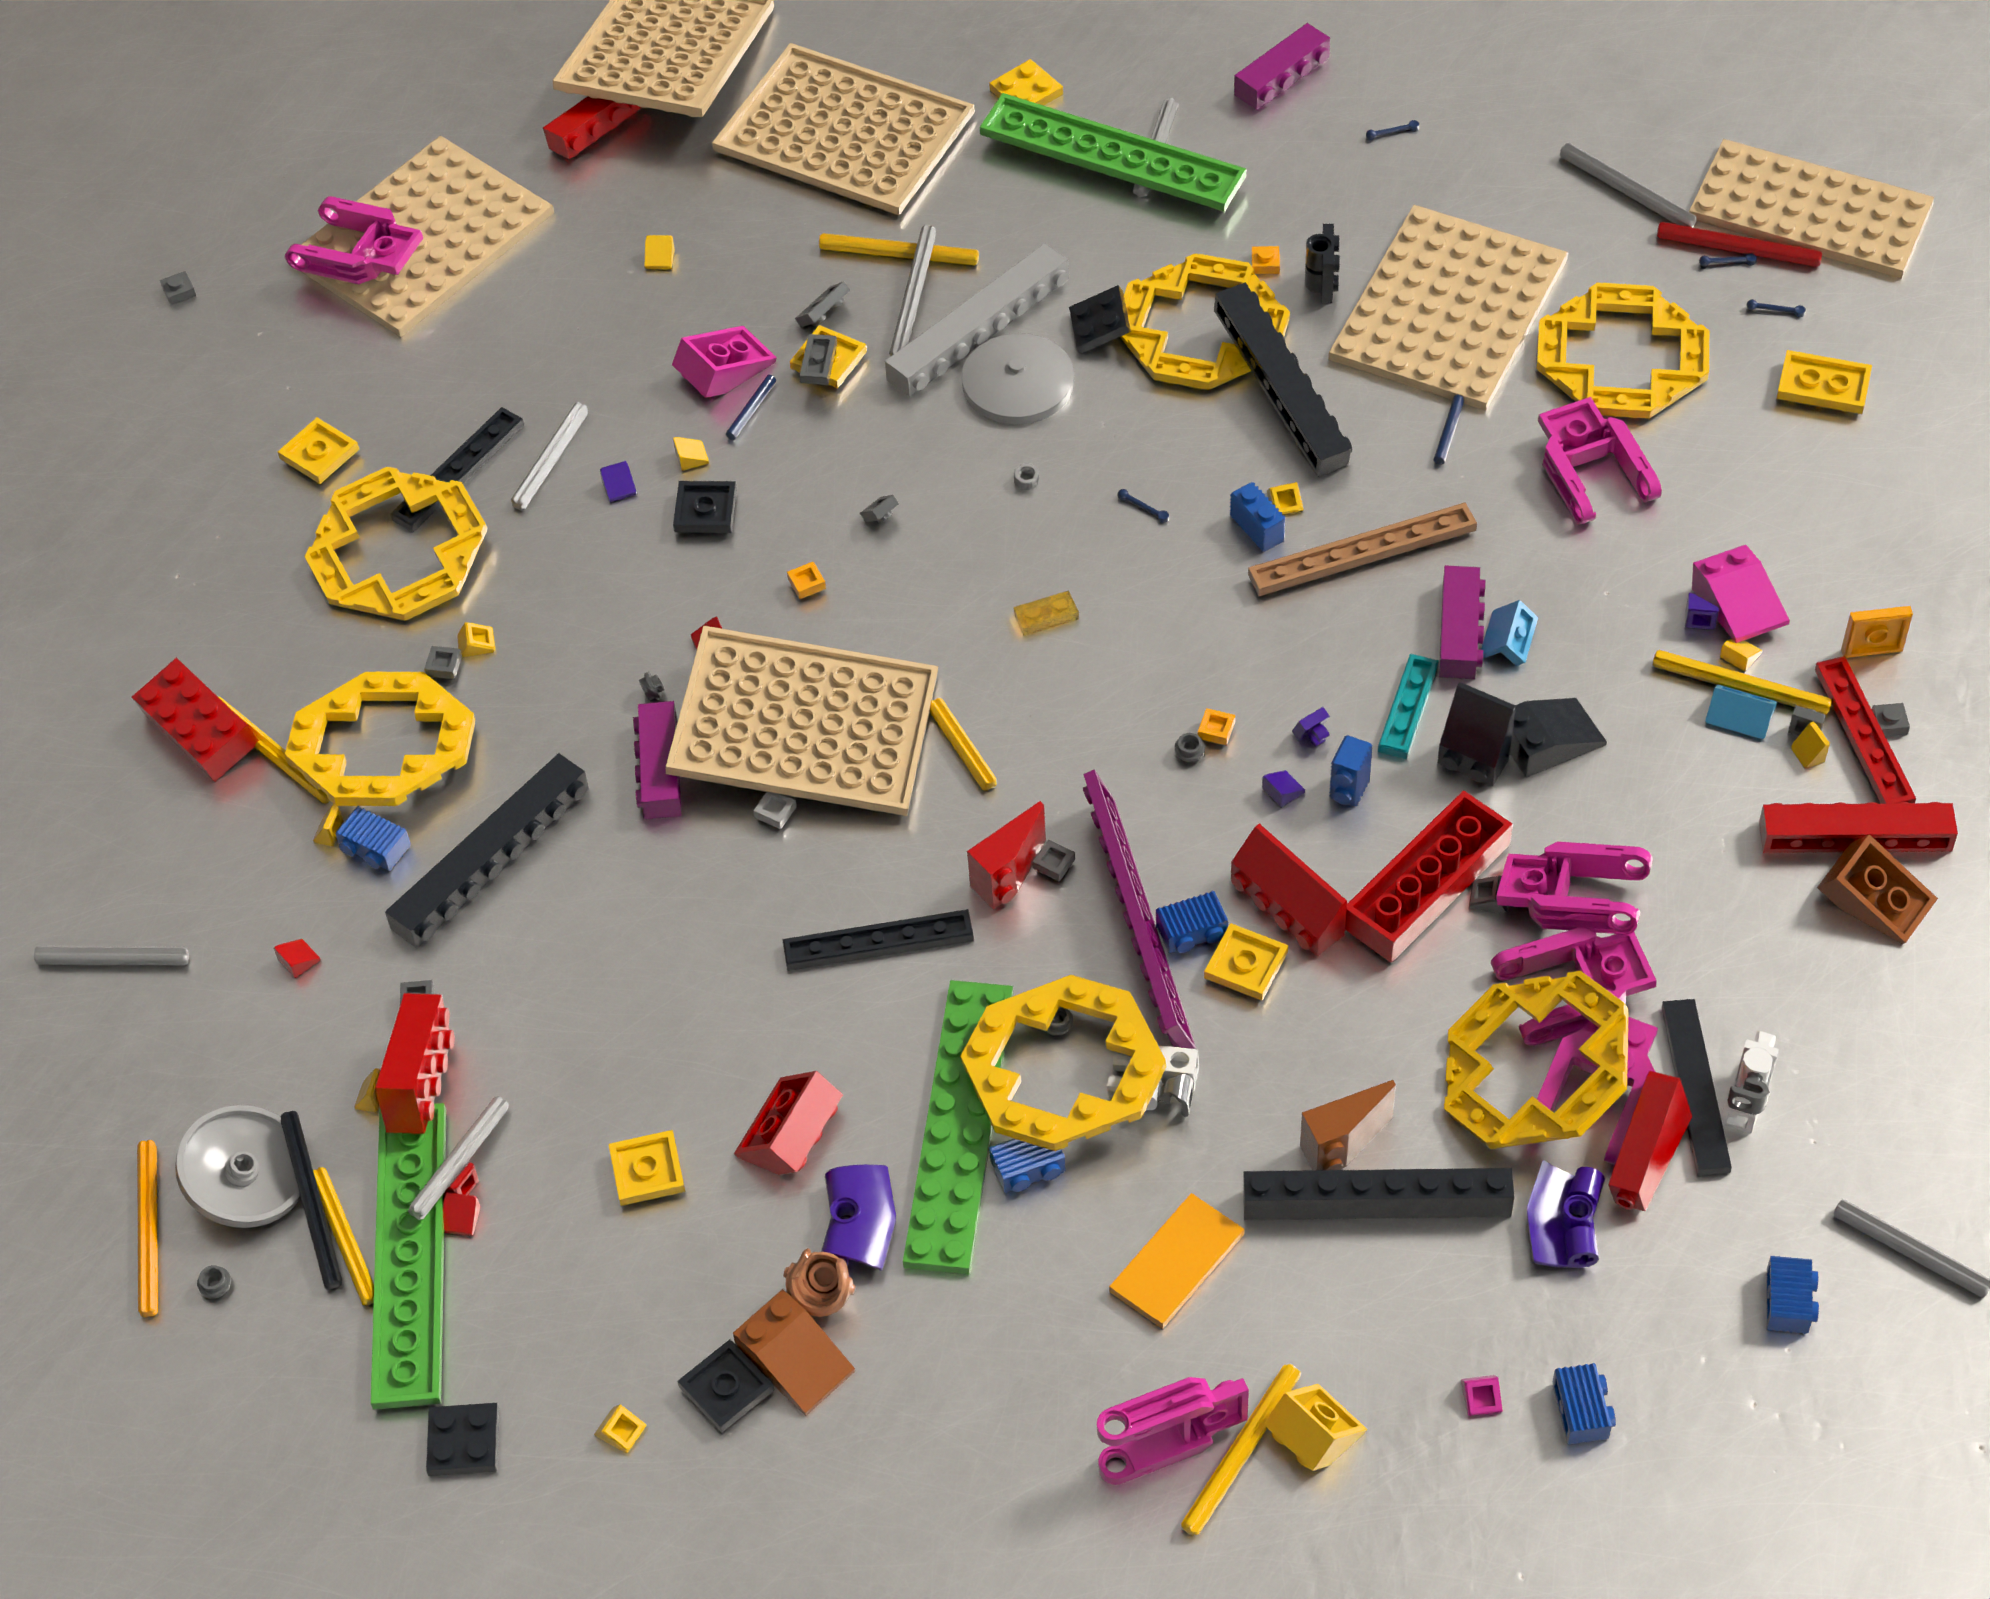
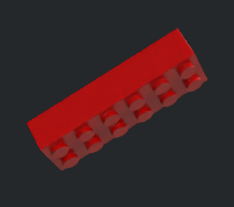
(1427, 876)

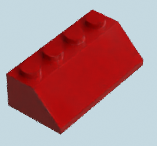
(1289, 891)

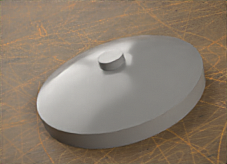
(1018, 378)
(237, 1167)

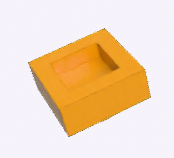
(1266, 259)
(806, 580)
(1216, 726)

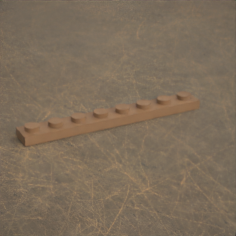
(1362, 549)

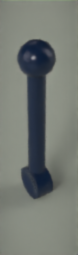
(1412, 126)
(1750, 259)
(1799, 311)
(1162, 516)

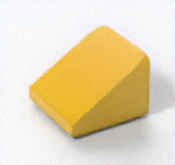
(659, 252)
(690, 453)
(1286, 498)
(475, 639)
(1739, 654)
(1811, 746)
(329, 825)
(367, 1096)
(620, 1428)

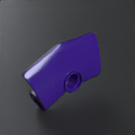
(868, 1198)
(1554, 1233)

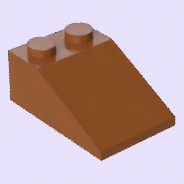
(1877, 890)
(1344, 1127)
(793, 1352)

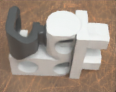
(1179, 1076)
(1752, 1083)

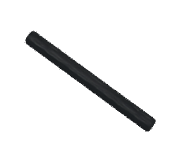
(311, 1200)

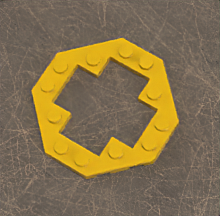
(1171, 283)
(1667, 320)
(373, 593)
(344, 704)
(1089, 1114)
(1534, 1121)

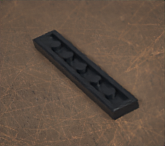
(465, 462)
(878, 940)
(1693, 1069)

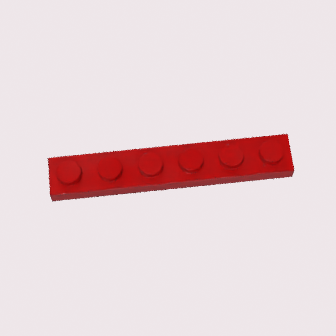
(1864, 731)

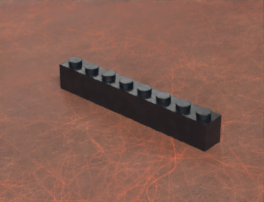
(1282, 379)
(487, 850)
(1378, 1193)

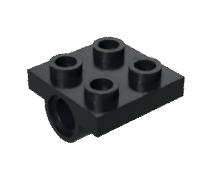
(1322, 263)

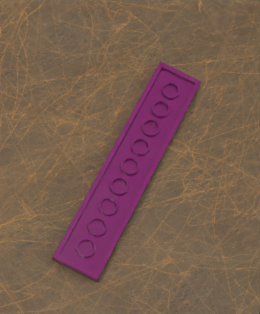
(1138, 913)

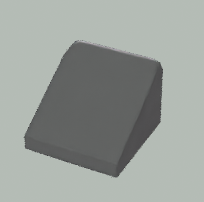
(1484, 895)

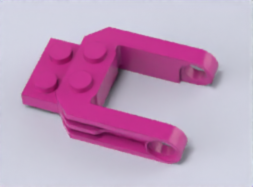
(381, 248)
(1581, 435)
(1545, 880)
(1610, 961)
(1639, 1044)
(1169, 1425)

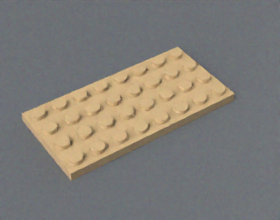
(1812, 207)

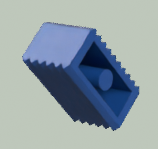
(1257, 516)
(1350, 771)
(372, 839)
(1191, 922)
(1023, 1163)
(1790, 1294)
(1583, 1404)

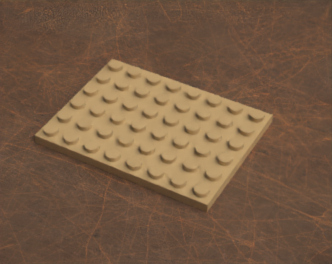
(663, 52)
(844, 128)
(466, 224)
(1448, 306)
(803, 720)

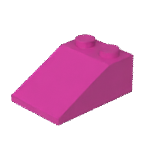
(721, 359)
(1741, 591)

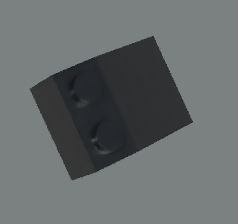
(1477, 734)
(1551, 734)

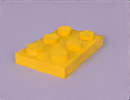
(1824, 381)

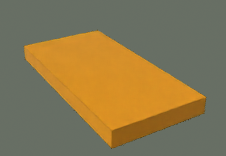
(1176, 1260)

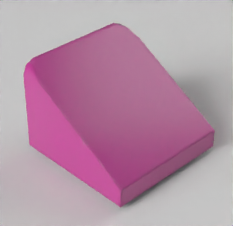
(1482, 1395)

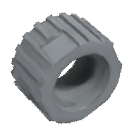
(1026, 470)

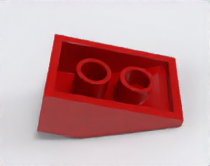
(1006, 856)

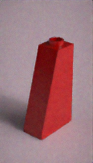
(1650, 1141)

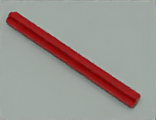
(1739, 244)

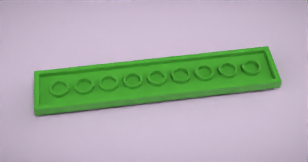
(1113, 152)
(953, 1143)
(408, 1270)

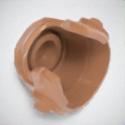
(819, 1282)

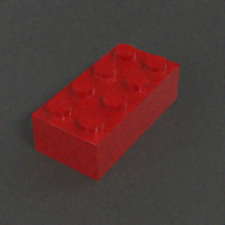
(195, 719)
(414, 1063)

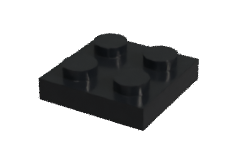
(1099, 319)
(705, 506)
(725, 1385)
(462, 1439)

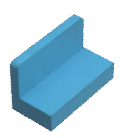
(1510, 632)
(1740, 711)

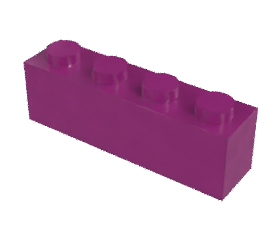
(1282, 66)
(1460, 622)
(659, 791)

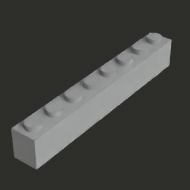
(976, 320)

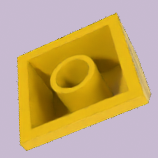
(1313, 1426)

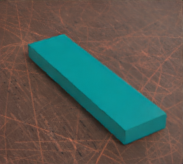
(1408, 706)

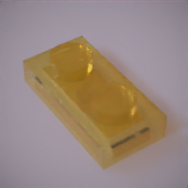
(1046, 613)

